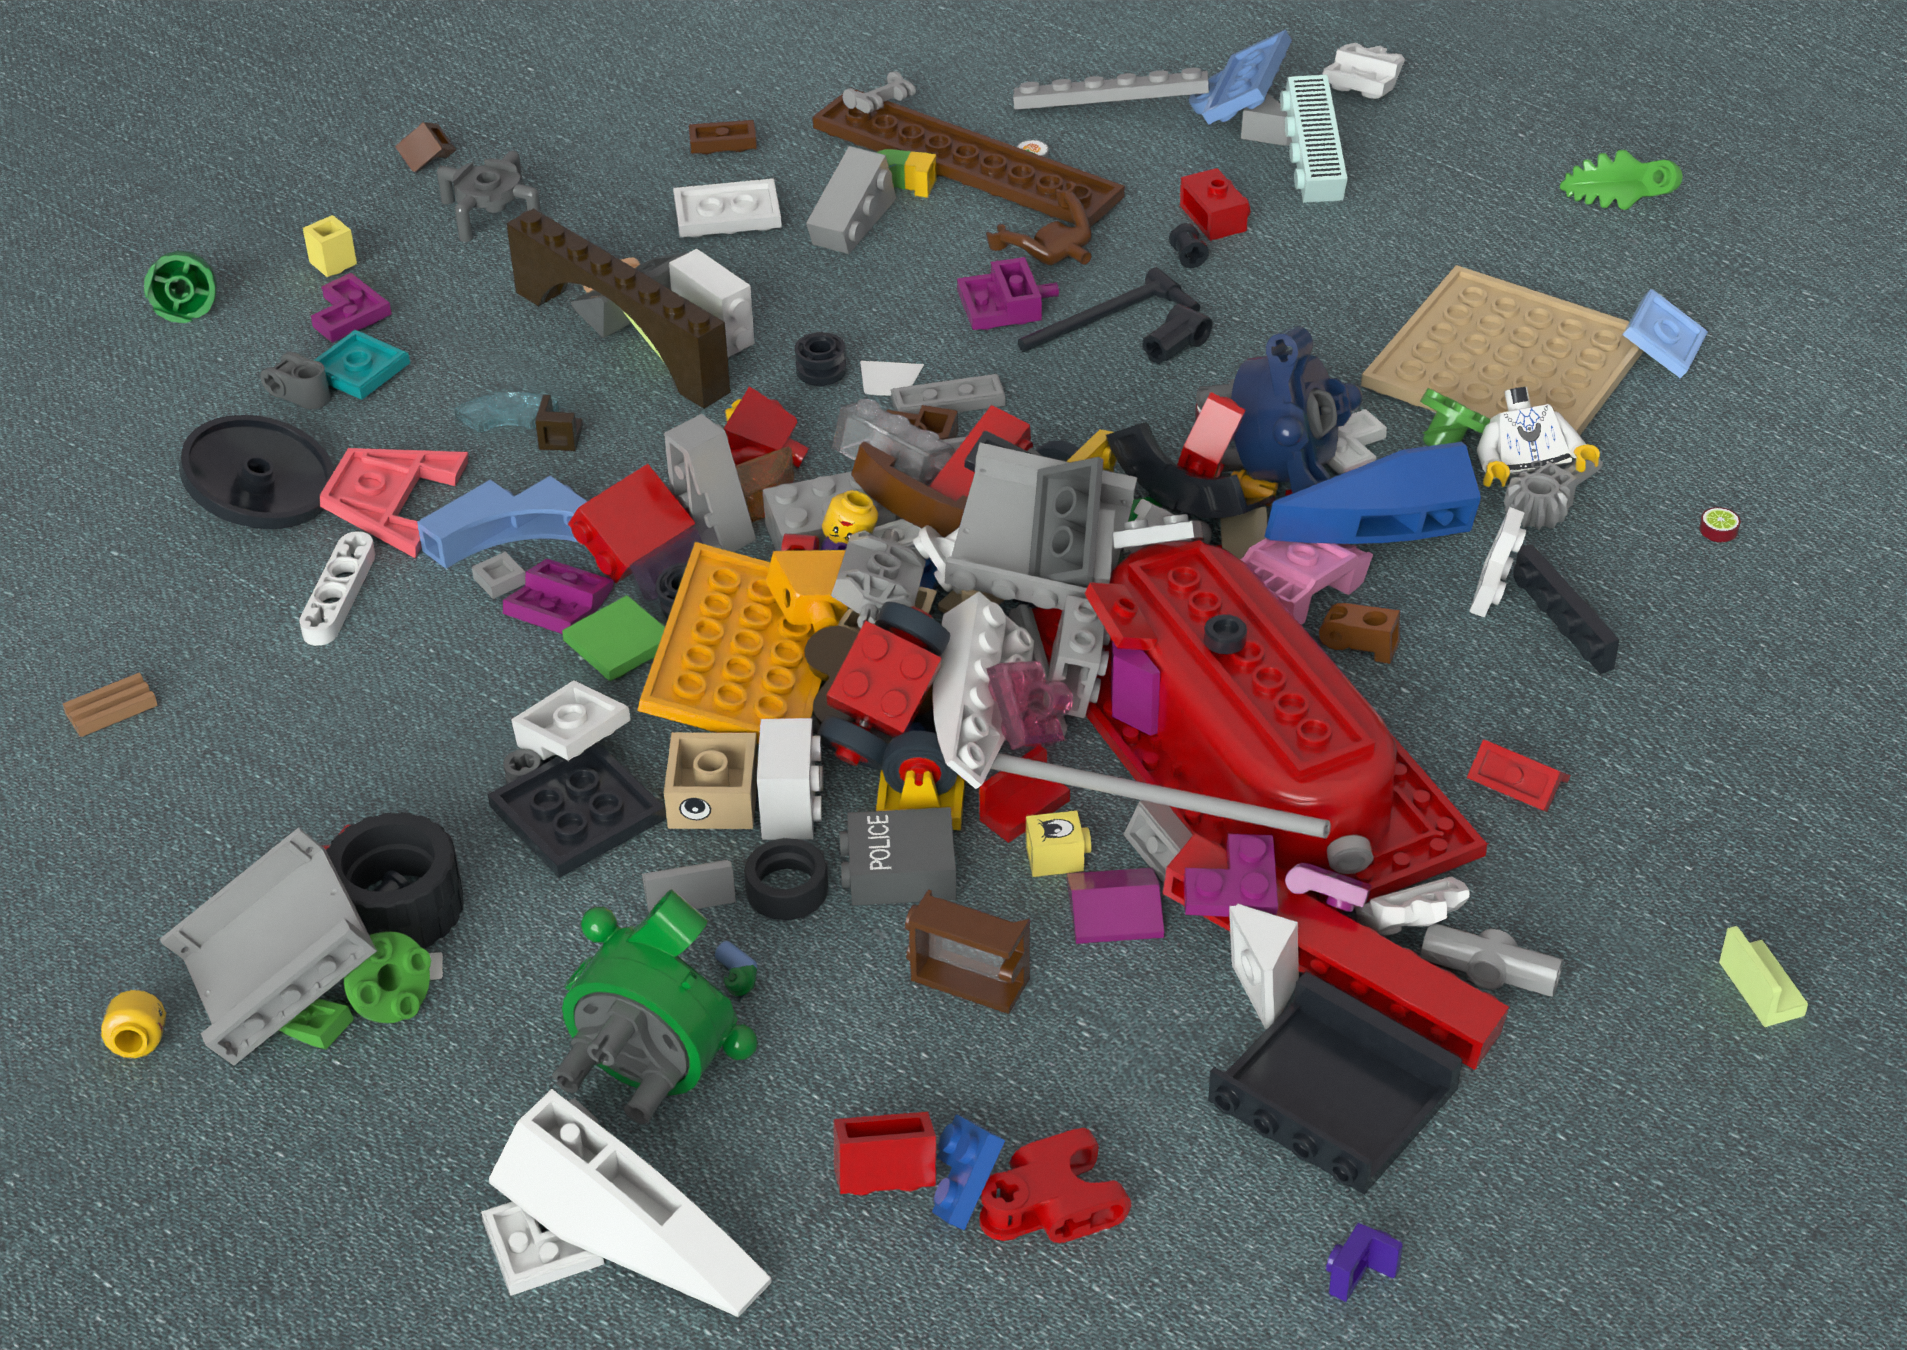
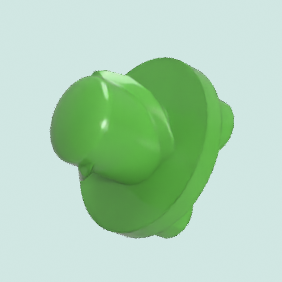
(1450, 419)
(391, 980)

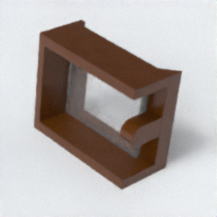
(968, 952)

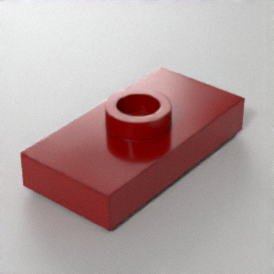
(1121, 616)

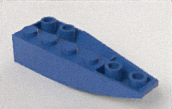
(1385, 501)

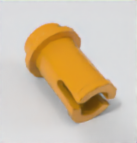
(1254, 487)

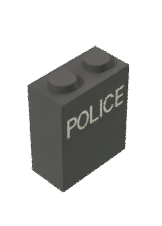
(898, 856)

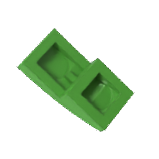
(319, 1023)

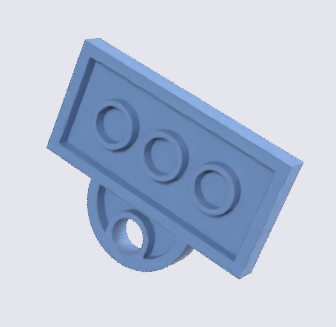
(1243, 80)

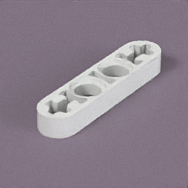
(329, 586)

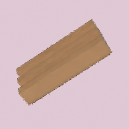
(109, 704)

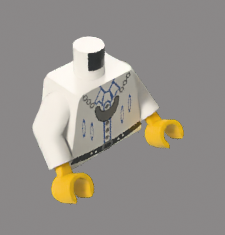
(1529, 439)

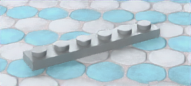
(1097, 90)

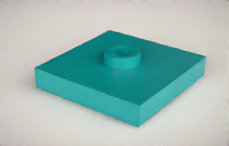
(361, 363)

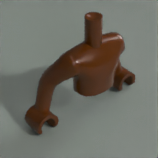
(1055, 239)

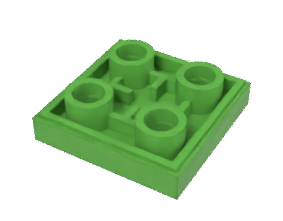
(616, 637)

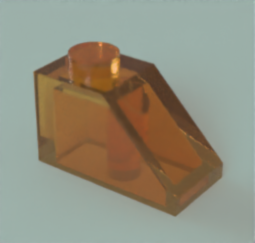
(764, 473)

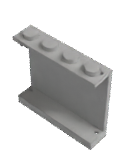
(998, 523)
(270, 944)

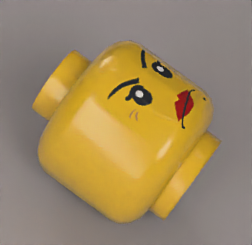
(848, 515)
(133, 1024)

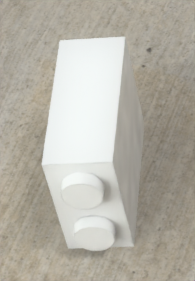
(717, 292)

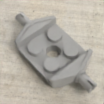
(877, 573)

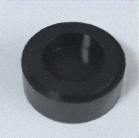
(1225, 634)

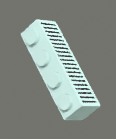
(1314, 138)

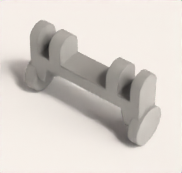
(866, 102)

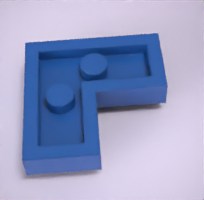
(972, 1156)

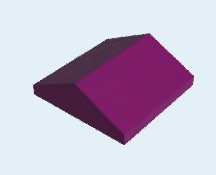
(1135, 689)
(1115, 905)

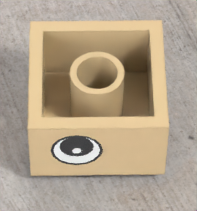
(711, 781)

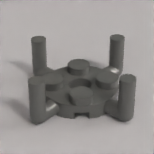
(484, 187)

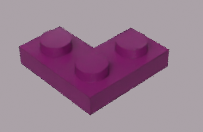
(352, 308)
(1246, 882)

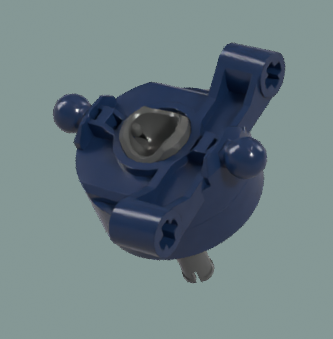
(1288, 412)

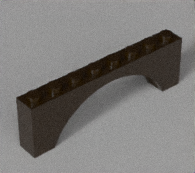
(685, 335)

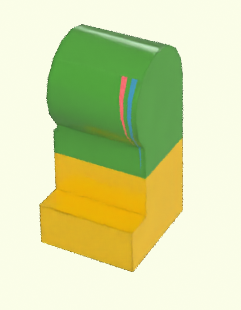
(912, 170)

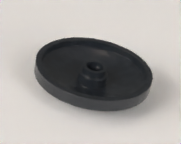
(255, 471)

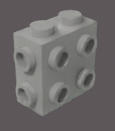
(1079, 654)

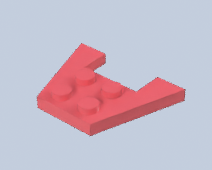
(375, 484)

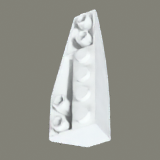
(963, 708)
(619, 1207)

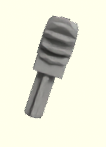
(1546, 493)

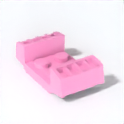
(1301, 569)

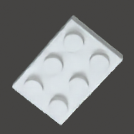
(727, 208)

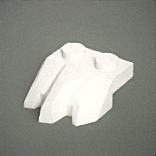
(1364, 70)
(1413, 906)

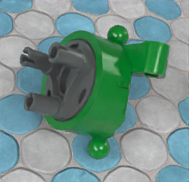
(646, 1009)

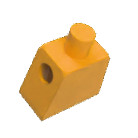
(804, 586)

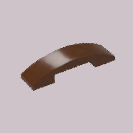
(904, 494)

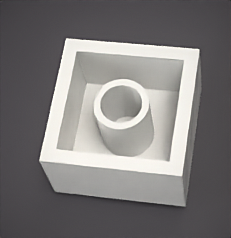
(789, 778)

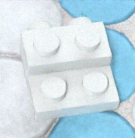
(568, 721)

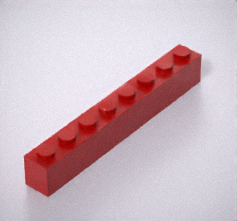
(1368, 965)

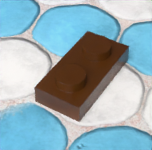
(722, 136)

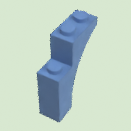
(495, 517)

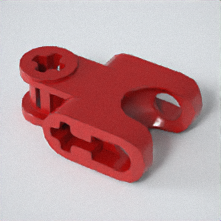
(1048, 1195)

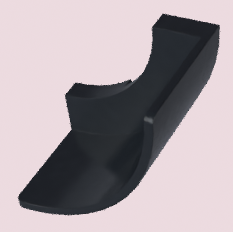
(1174, 486)

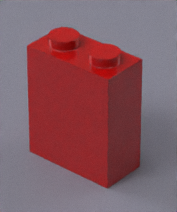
(629, 521)

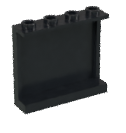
(1337, 1084)

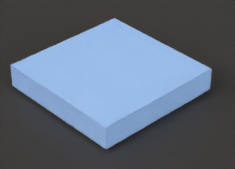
(1665, 333)

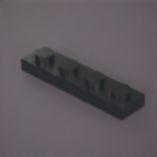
(1566, 609)

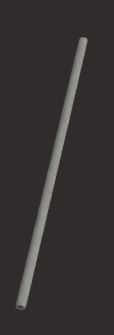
(1151, 793)

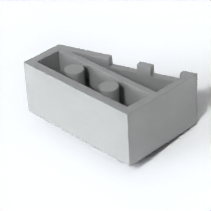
(852, 201)
(708, 483)

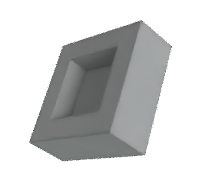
(499, 575)

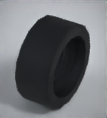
(792, 902)

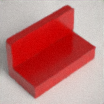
(1516, 775)
(1011, 797)

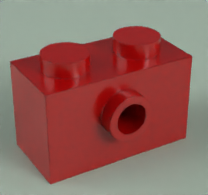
(1214, 204)
(884, 1153)

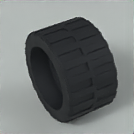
(412, 848)

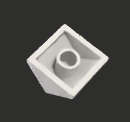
(1264, 959)

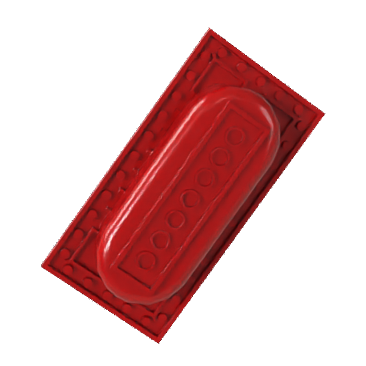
(1270, 726)

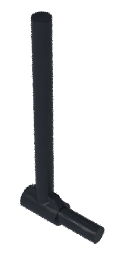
(1156, 284)

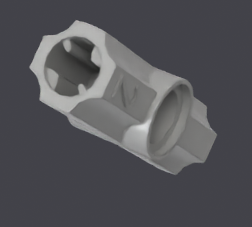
(1492, 959)

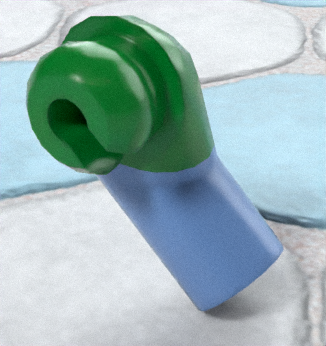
(741, 968)

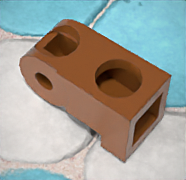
(1362, 629)

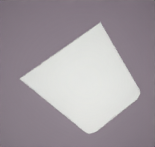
(883, 376)

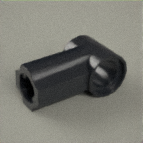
(1180, 329)

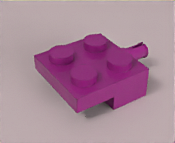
(1004, 296)

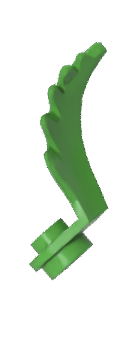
(1622, 179)

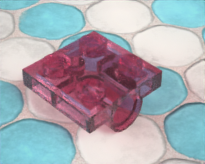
(1019, 696)

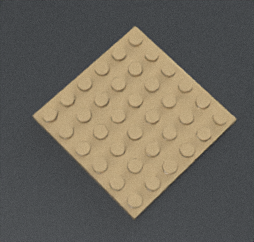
(1497, 336)

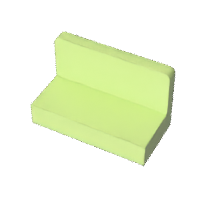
(1761, 979)

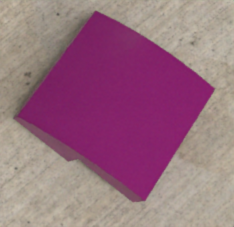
(557, 596)

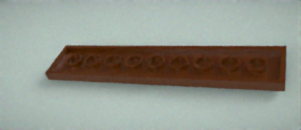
(972, 158)

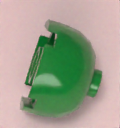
(180, 286)

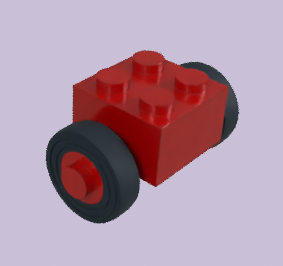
(883, 682)

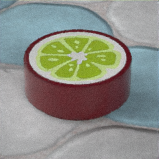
(1719, 524)

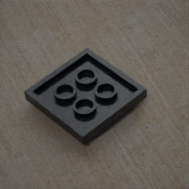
(576, 808)

